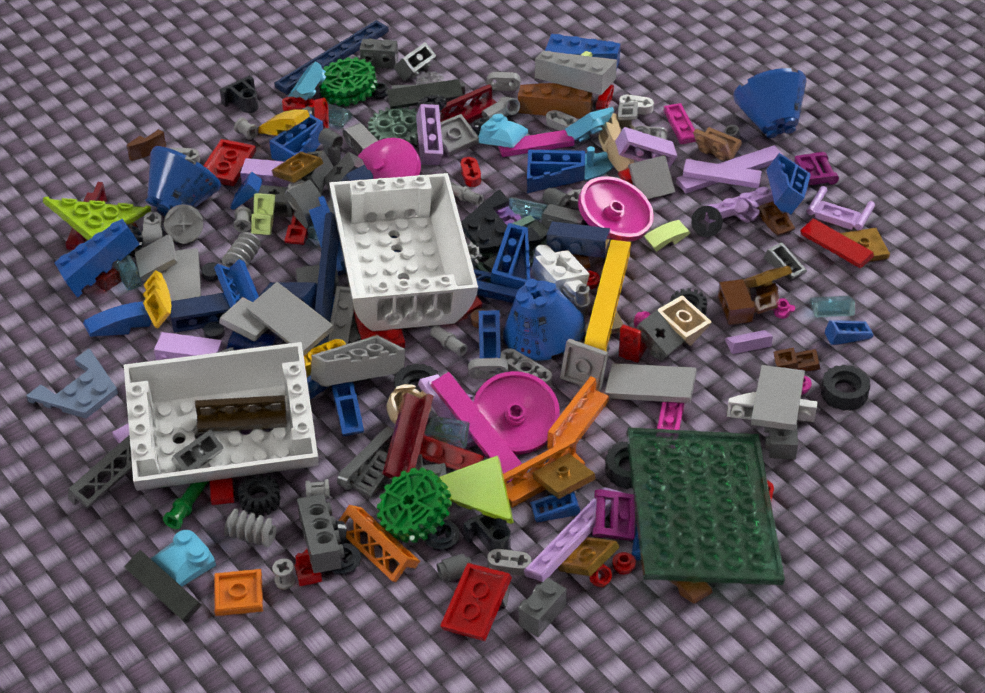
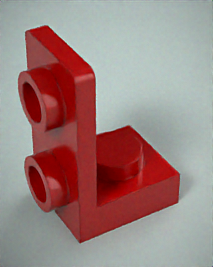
(630, 344)

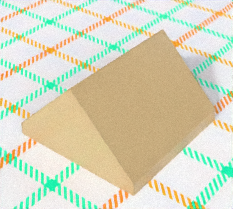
(685, 319)

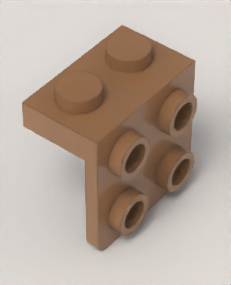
(717, 143)

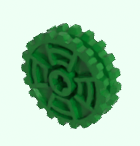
(348, 81)
(414, 505)

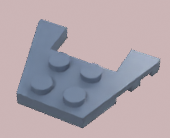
(82, 395)

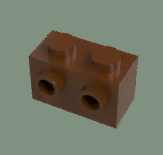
(736, 302)

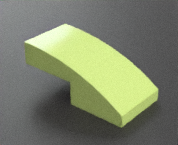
(263, 214)
(667, 233)

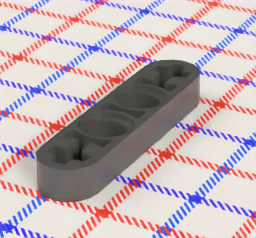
(355, 468)

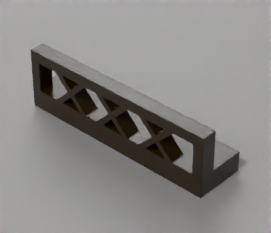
(262, 415)

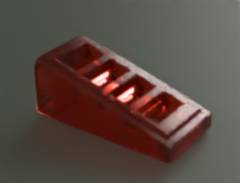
(108, 280)

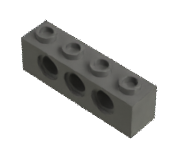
(319, 533)

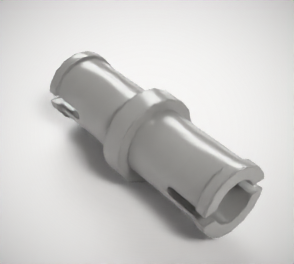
(465, 194)
(582, 299)
(448, 340)

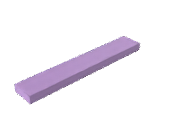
(754, 161)
(565, 542)

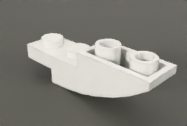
(742, 407)

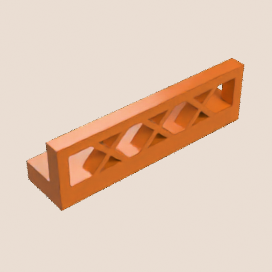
(578, 415)
(523, 484)
(383, 538)

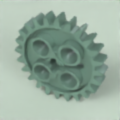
(395, 124)

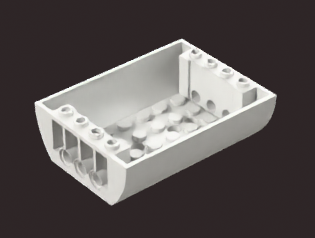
(432, 246)
(163, 408)

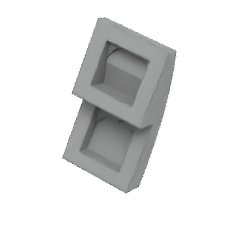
(628, 111)

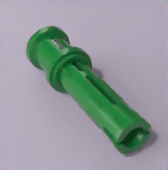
(183, 506)

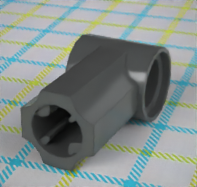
(331, 144)

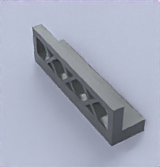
(99, 472)

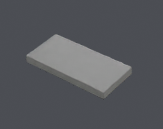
(184, 277)
(290, 317)
(651, 383)
(778, 397)

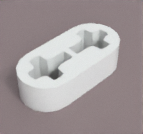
(645, 104)

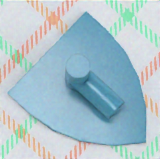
(596, 164)

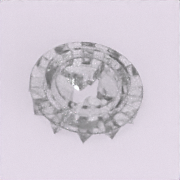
(425, 77)

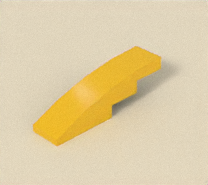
(283, 121)
(157, 299)

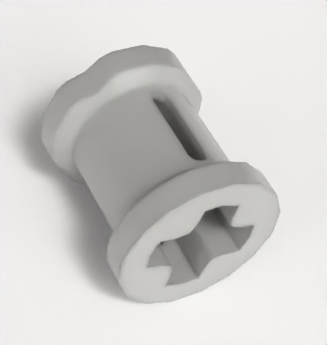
(249, 130)
(242, 221)
(318, 488)
(281, 572)

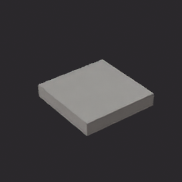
(457, 135)
(652, 177)
(156, 256)
(242, 322)
(581, 362)

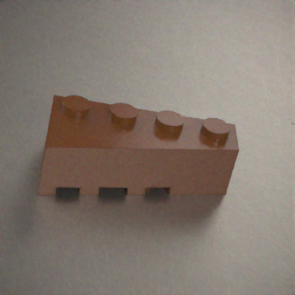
(545, 97)

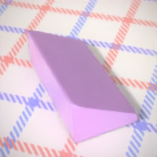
(749, 341)

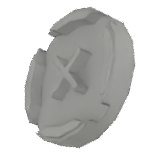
(183, 223)

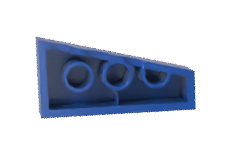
(577, 46)
(96, 256)

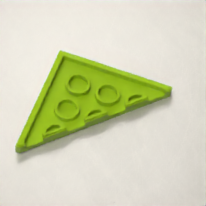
(94, 216)
(481, 489)

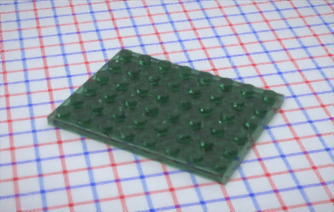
(703, 507)

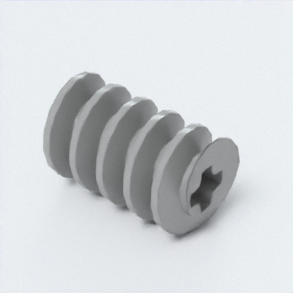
(243, 249)
(249, 529)

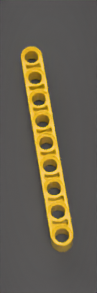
(608, 295)

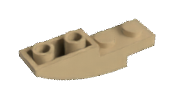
(607, 138)

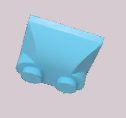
(306, 85)
(589, 124)
(501, 132)
(185, 557)

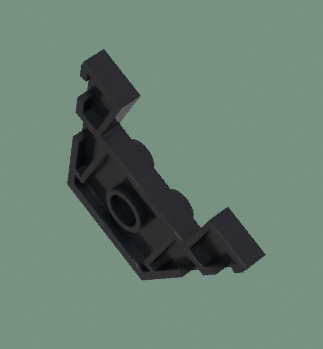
(486, 227)

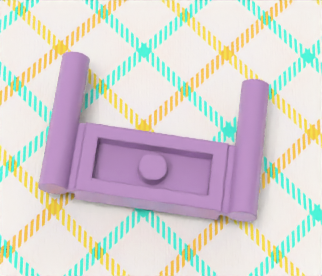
(836, 214)

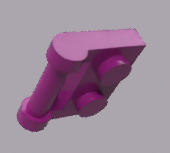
(810, 163)
(621, 515)

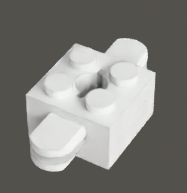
(559, 269)

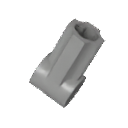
(501, 108)

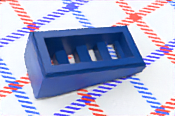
(247, 190)
(847, 331)
(566, 510)

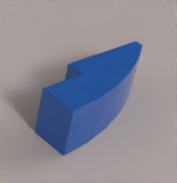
(118, 320)
(489, 334)
(347, 409)

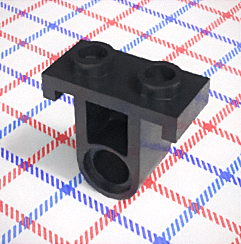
(241, 94)
(490, 531)

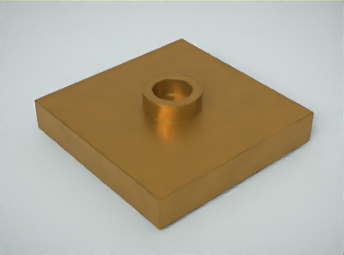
(297, 167)
(871, 240)
(766, 278)
(564, 475)
(589, 556)

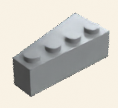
(576, 71)
(357, 361)

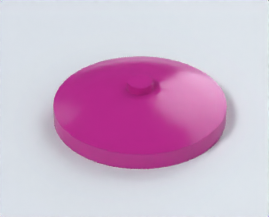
(391, 158)
(616, 206)
(519, 409)

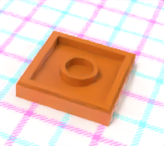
(238, 592)

